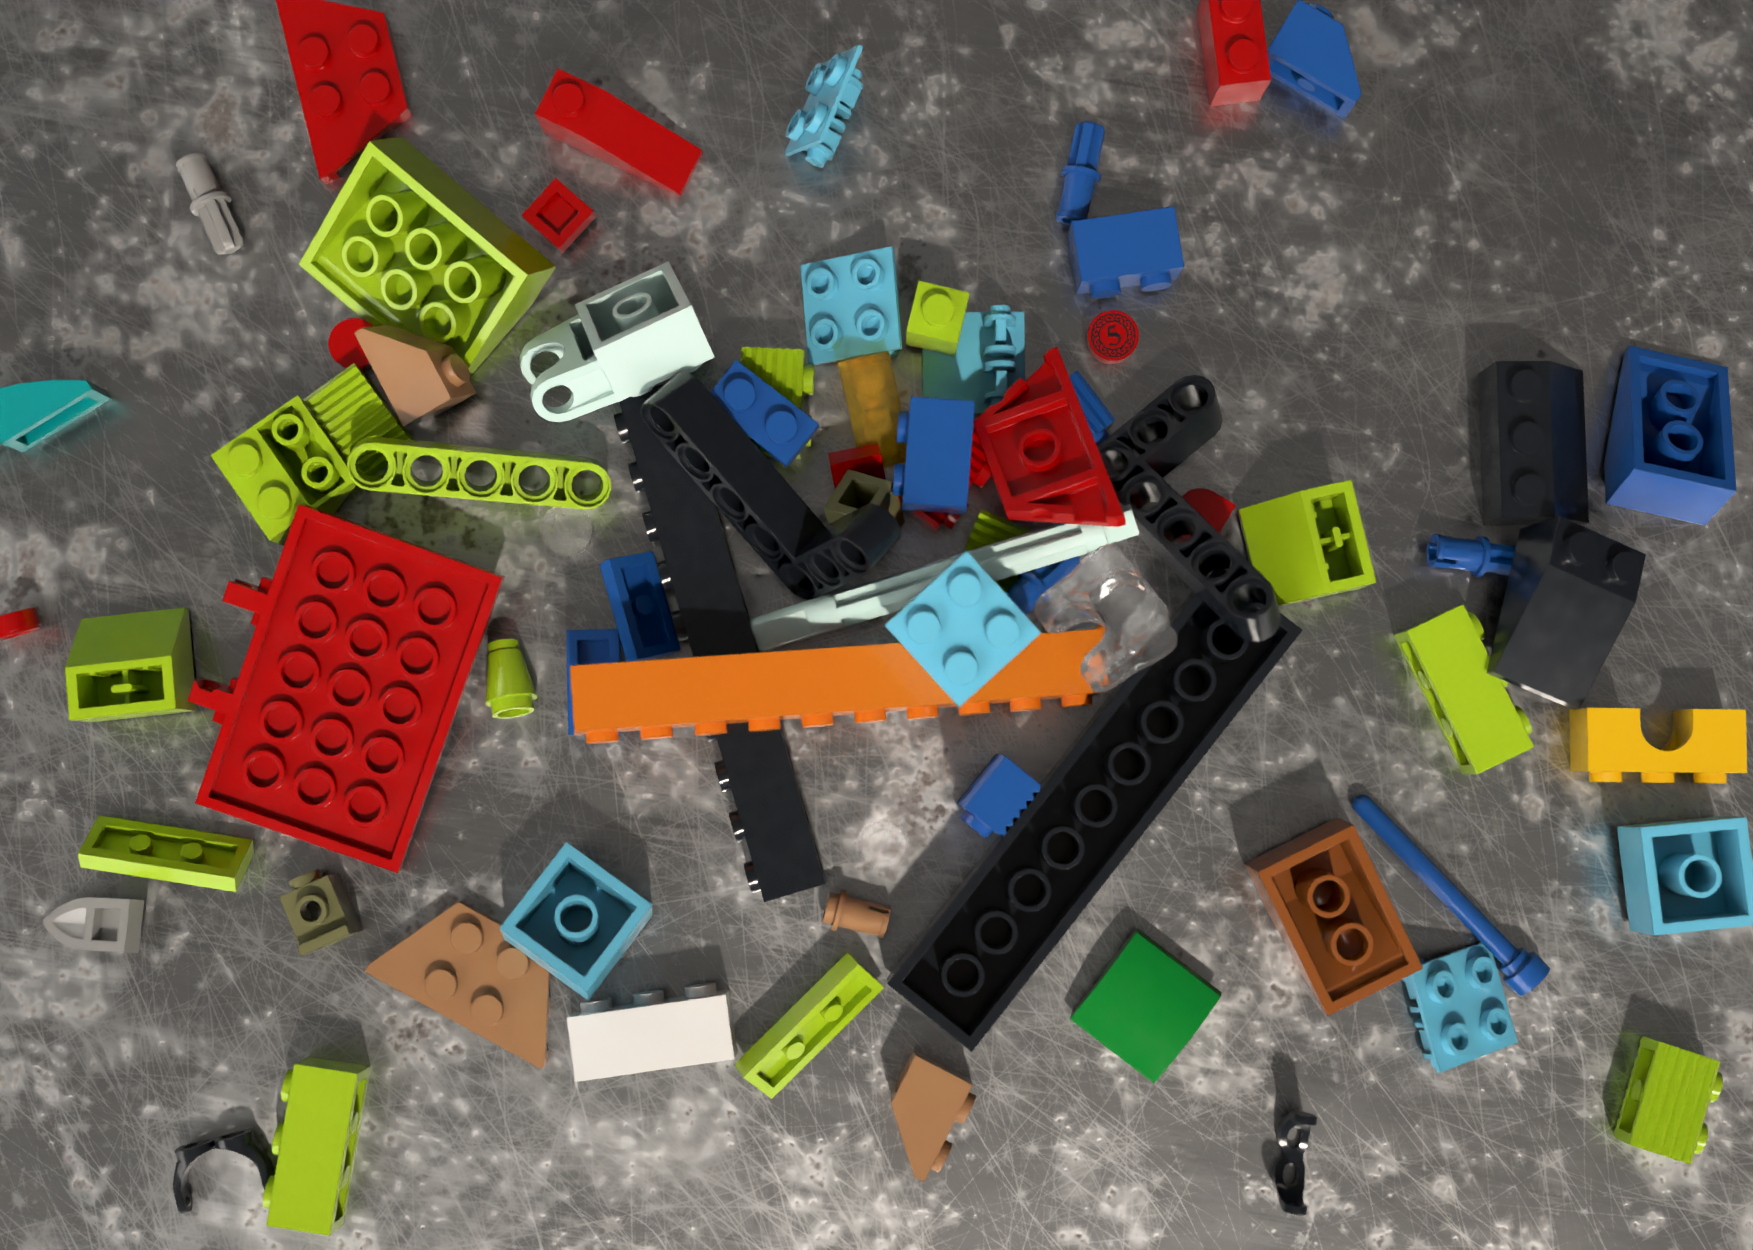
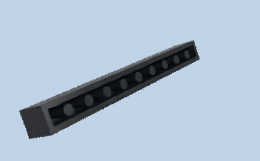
(718, 623)

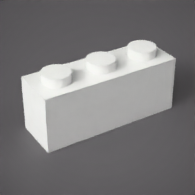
(652, 1032)

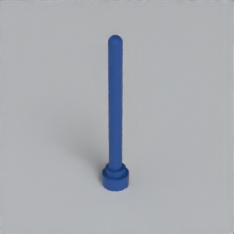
(1521, 969)

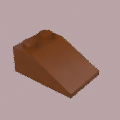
(1334, 914)

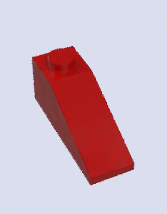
(616, 133)

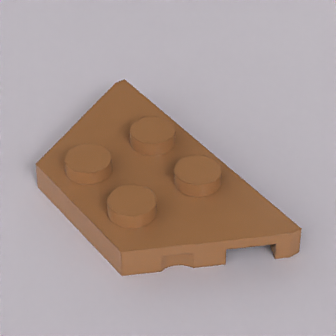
(475, 979)

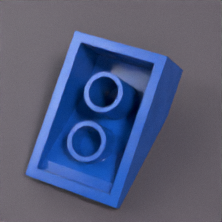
(1670, 437)

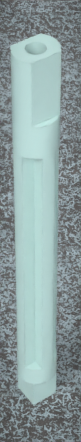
(896, 590)

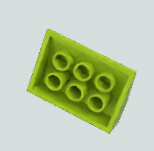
(424, 254)

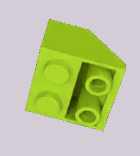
(282, 465)
(1309, 543)
(130, 666)

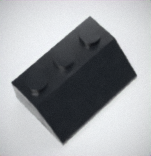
(1532, 443)

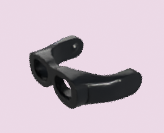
(241, 1142)
(1291, 1194)

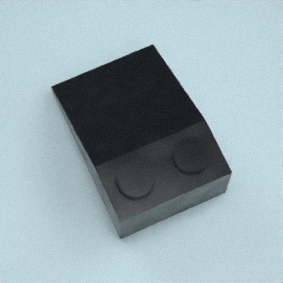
(1563, 609)

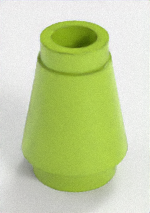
(508, 681)

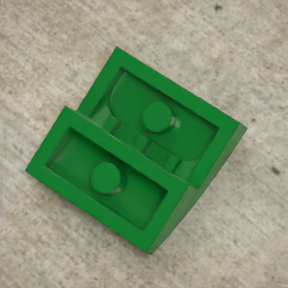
(1146, 1005)

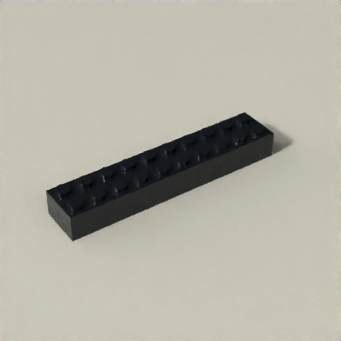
(1083, 821)

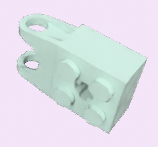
(618, 345)

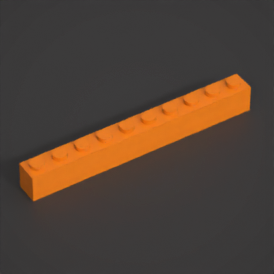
(810, 686)

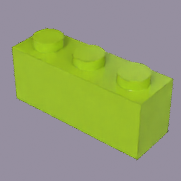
(1465, 700)
(316, 1145)

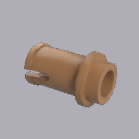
(856, 914)

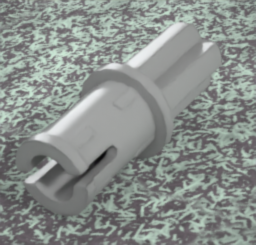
(210, 203)

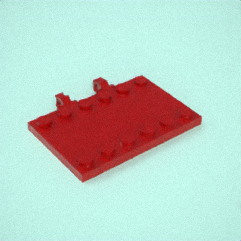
(345, 687)

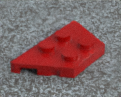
(343, 77)
(1046, 452)

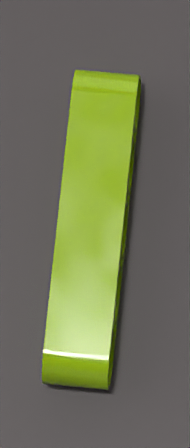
(454, 483)

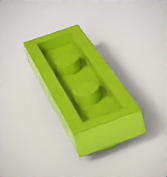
(166, 853)
(809, 1026)

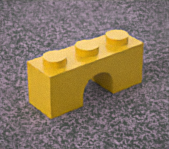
(1700, 743)

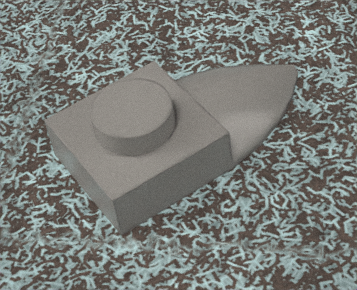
(98, 924)

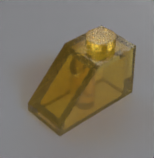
(873, 404)

